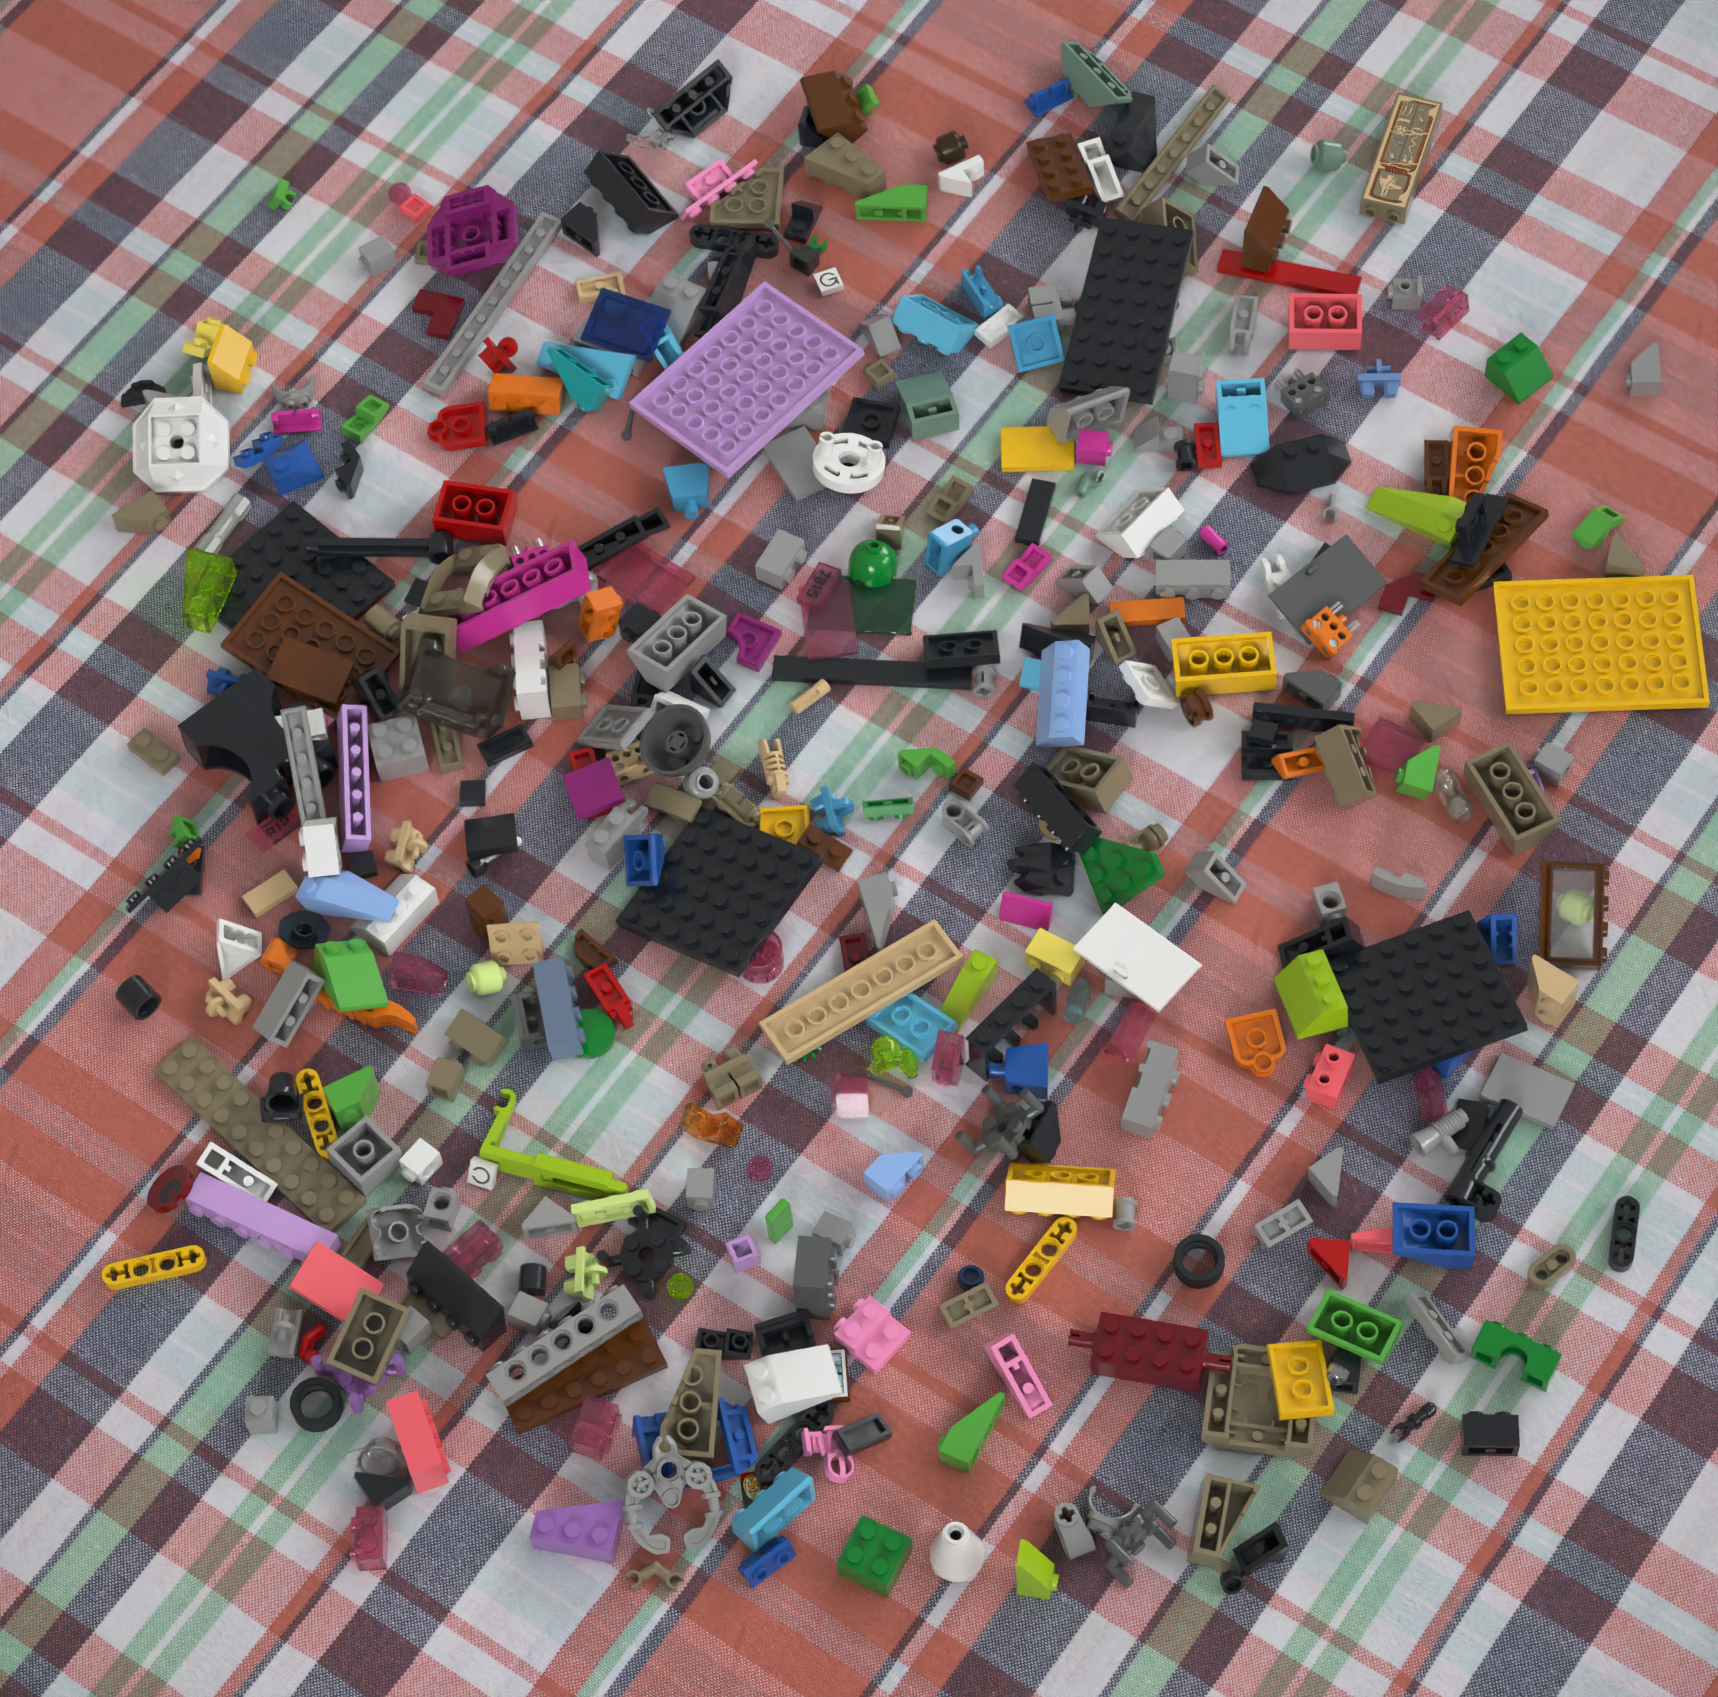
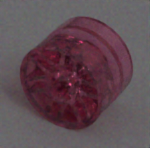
(767, 963)

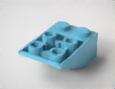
(1242, 417)

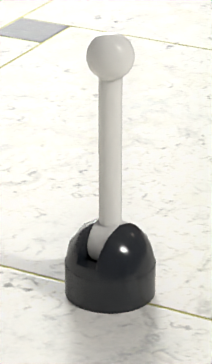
(479, 865)

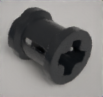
(1185, 455)

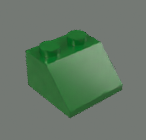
(1518, 368)

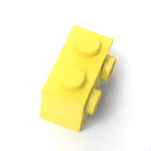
(1053, 957)

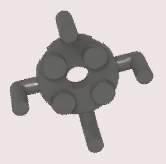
(1009, 1117)
(1130, 1539)

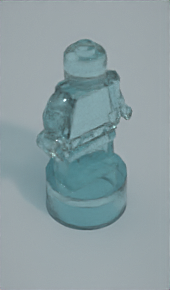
(1075, 1011)

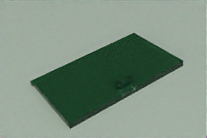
(883, 608)

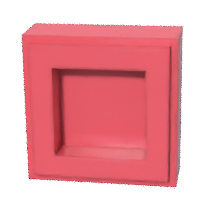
(415, 208)

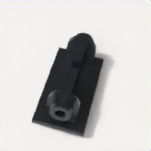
(507, 429)

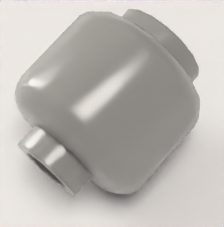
(701, 783)

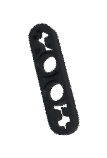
(735, 238)
(791, 1440)

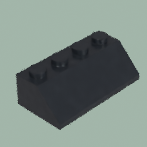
(630, 192)
(456, 1297)

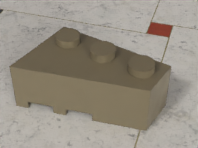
(846, 166)
(1345, 765)
(1217, 1516)

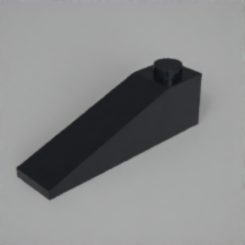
(1133, 137)

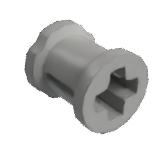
(984, 681)
(1125, 1214)

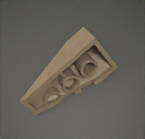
(694, 1408)

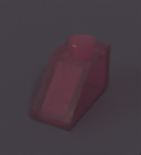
(416, 974)
(948, 1058)

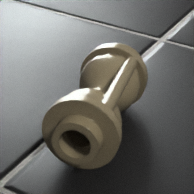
(1150, 838)

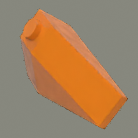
(1472, 460)

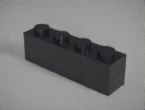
(1057, 809)

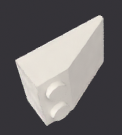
(792, 1381)

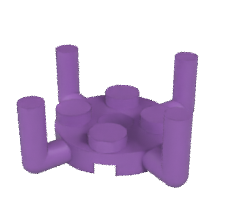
(353, 1386)

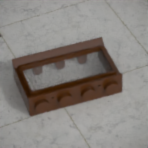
(1573, 914)

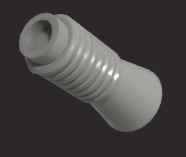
(1440, 1130)

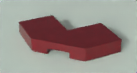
(1397, 593)

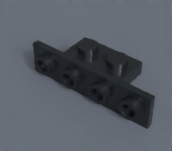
(1477, 527)
(171, 883)

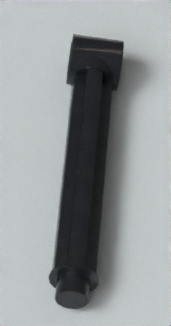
(436, 547)

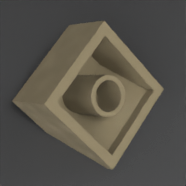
(1360, 1484)

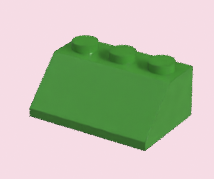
(1355, 1327)

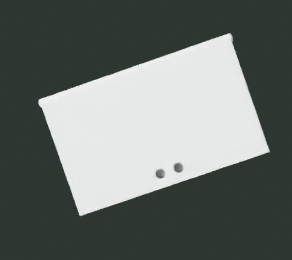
(1131, 949)

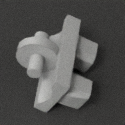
(285, 1333)

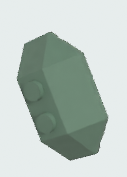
(1092, 77)

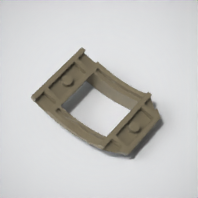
(484, 563)

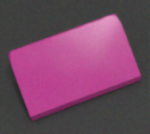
(1025, 911)

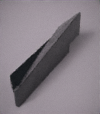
(727, 284)
(623, 537)

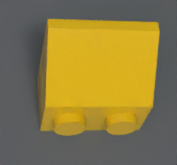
(231, 360)

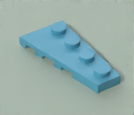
(609, 365)

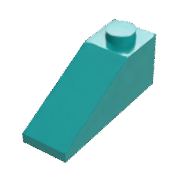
(581, 383)

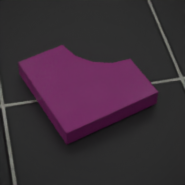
(754, 640)

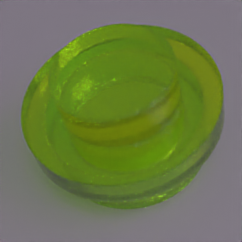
(680, 1286)

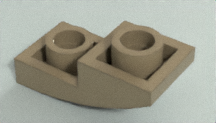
(673, 802)

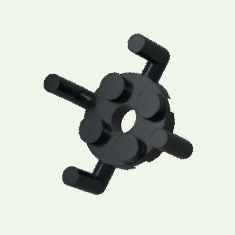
(642, 1240)

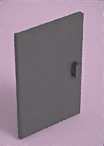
(1335, 575)

